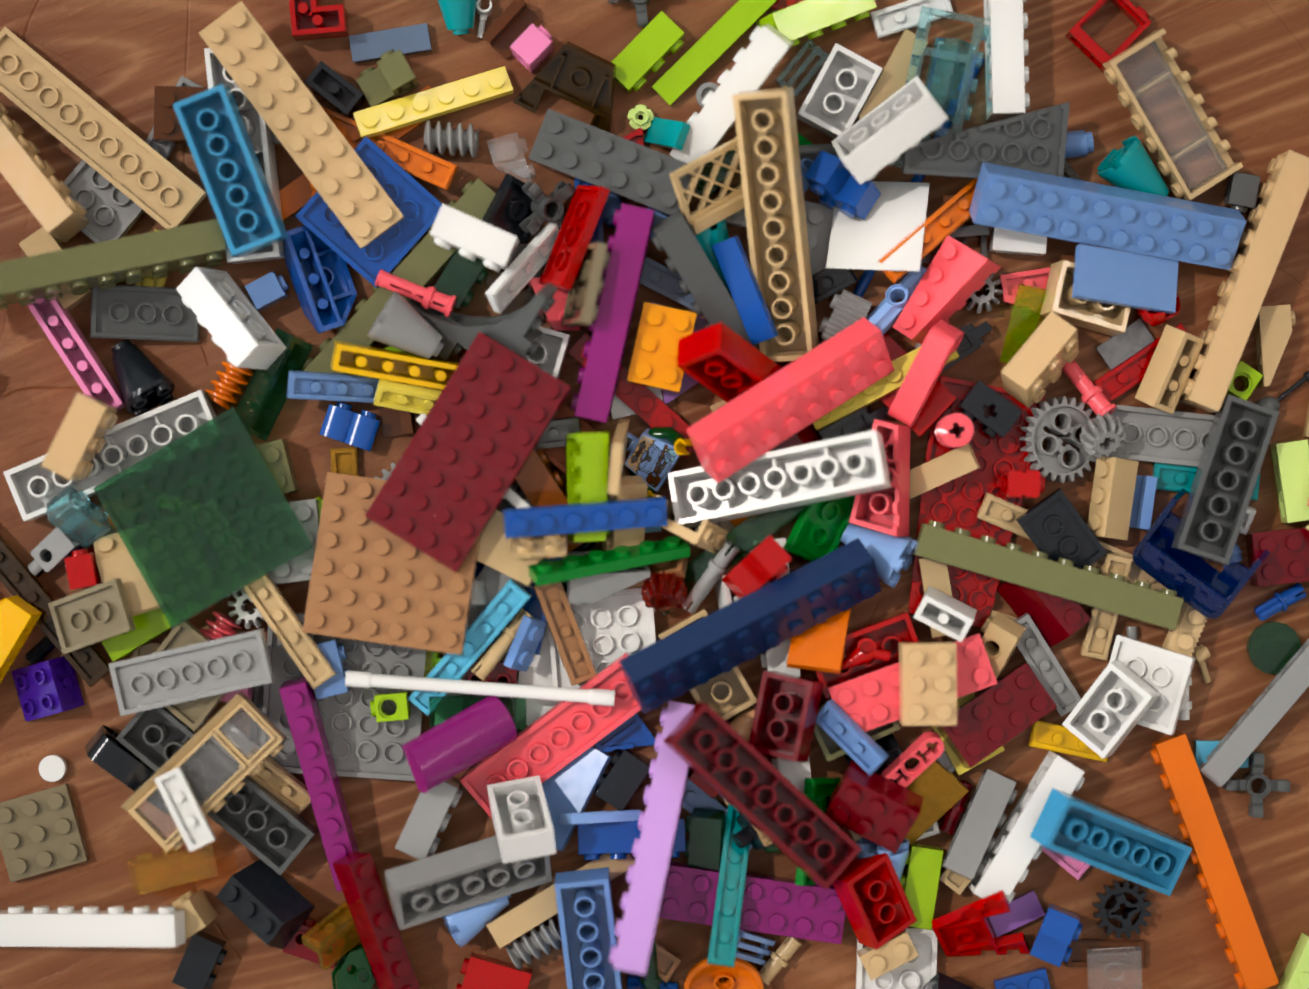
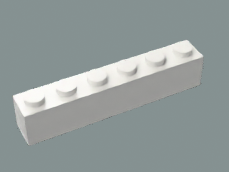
(748, 74)

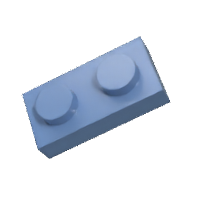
(525, 643)

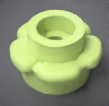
(642, 110)

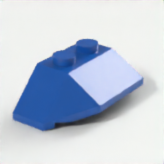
(319, 279)

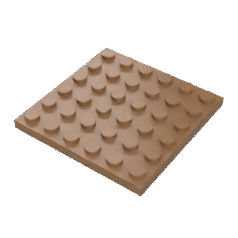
(378, 585)

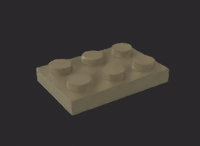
(91, 616)

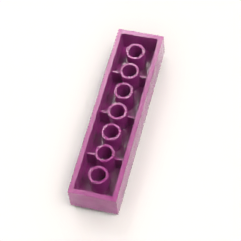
(614, 314)
(768, 905)

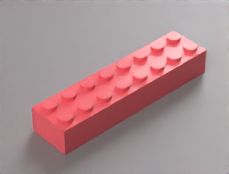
(790, 399)

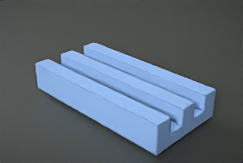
(761, 951)

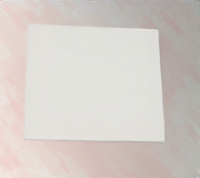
(893, 217)

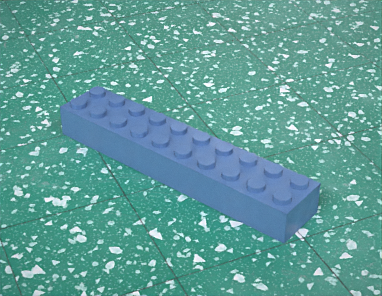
(1106, 216)

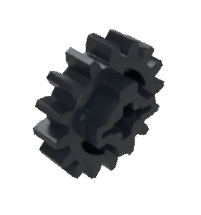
(1118, 897)

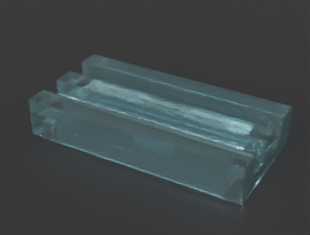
(816, 50)

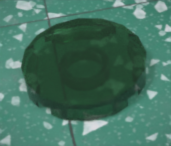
(1272, 646)

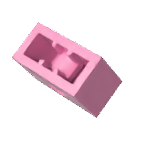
(532, 47)

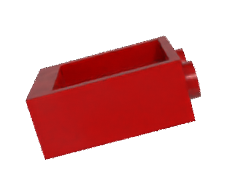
(1091, 48)

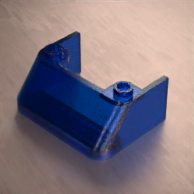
(1187, 574)

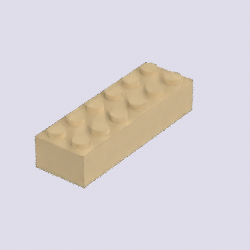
(36, 184)

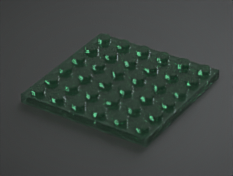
(203, 517)

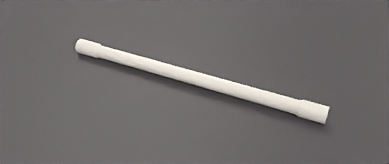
(591, 696)

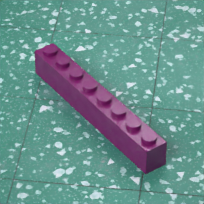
(319, 771)

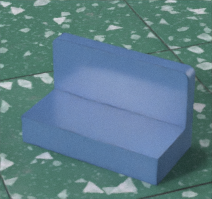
(1143, 502)

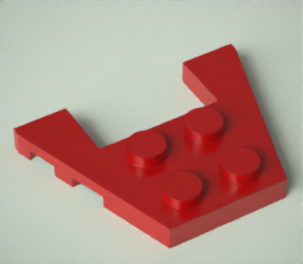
(969, 932)

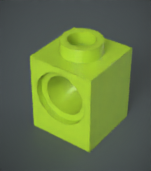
(1251, 379)
(401, 700)

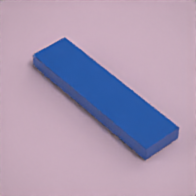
(745, 290)

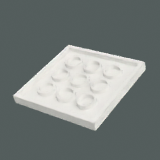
(609, 631)

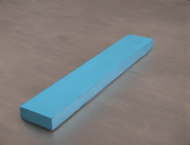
(478, 638)

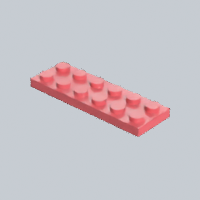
(874, 696)

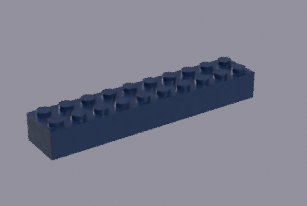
(751, 625)

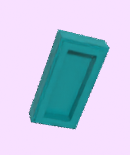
(667, 133)

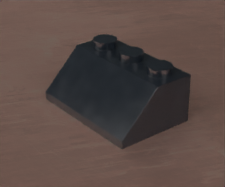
(266, 903)

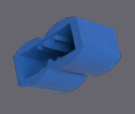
(350, 427)

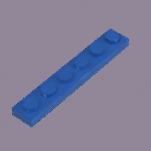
(585, 517)

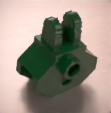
(360, 974)

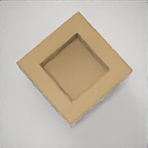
(954, 881)

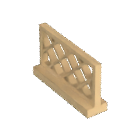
(719, 208)

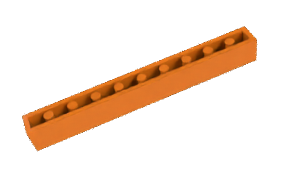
(1214, 862)

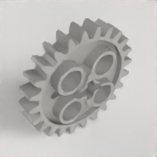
(1050, 461)

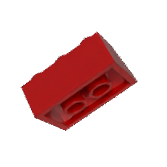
(874, 900)

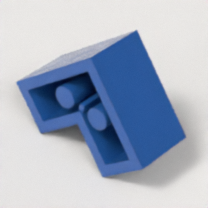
(839, 188)
(1056, 935)

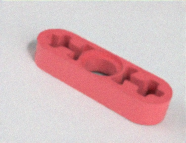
(931, 755)

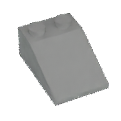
(600, 586)

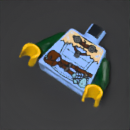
(655, 455)

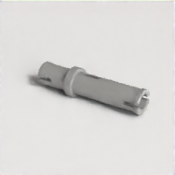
(716, 568)

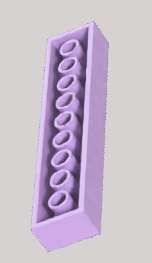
(652, 851)

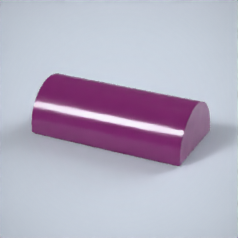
(459, 742)

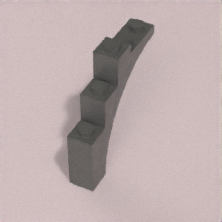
(514, 330)

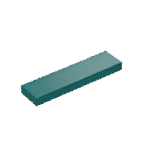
(1180, 477)

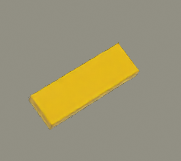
(1061, 740)

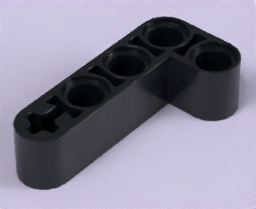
(117, 759)

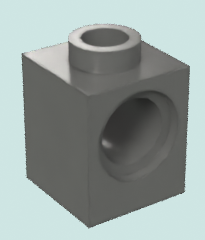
(1241, 192)

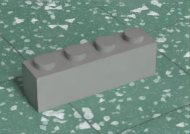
(979, 824)

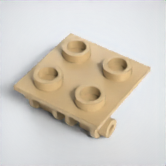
(539, 546)

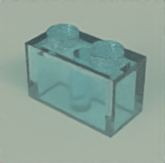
(78, 516)

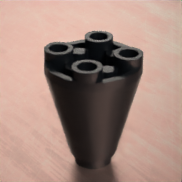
(140, 379)

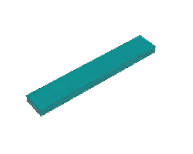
(728, 896)

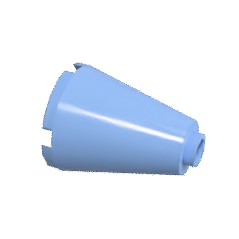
(469, 922)

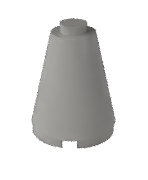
(405, 329)

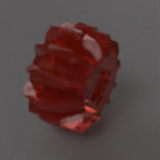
(664, 592)

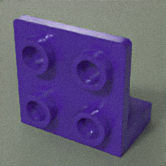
(47, 688)

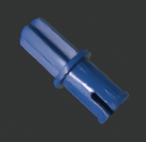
(1280, 602)

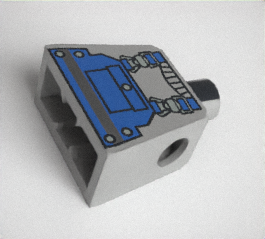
(51, 552)

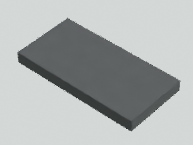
(142, 314)

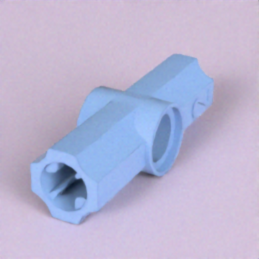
(888, 310)

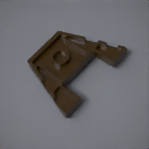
(577, 78)

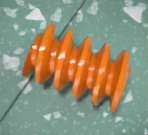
(228, 384)

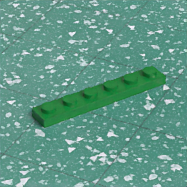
(608, 561)

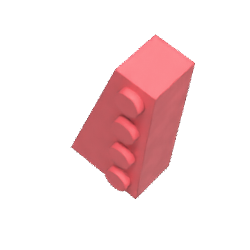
(944, 288)
(888, 508)

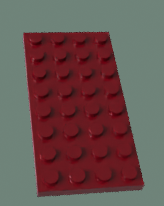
(468, 452)

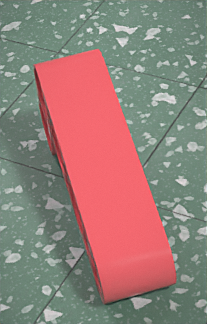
(924, 372)

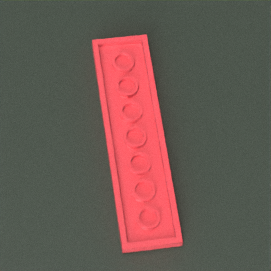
(555, 737)

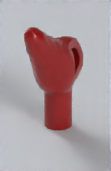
(865, 653)

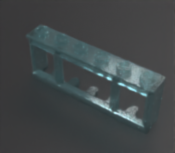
(972, 60)

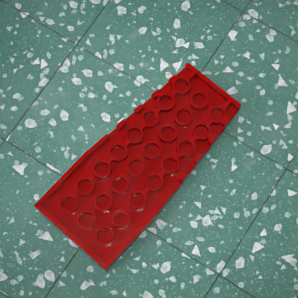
(960, 499)

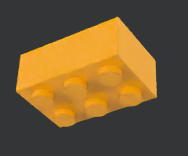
(657, 347)

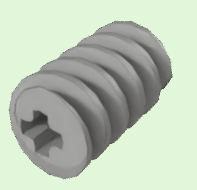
(451, 139)
(534, 943)

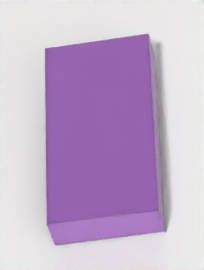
(1023, 910)

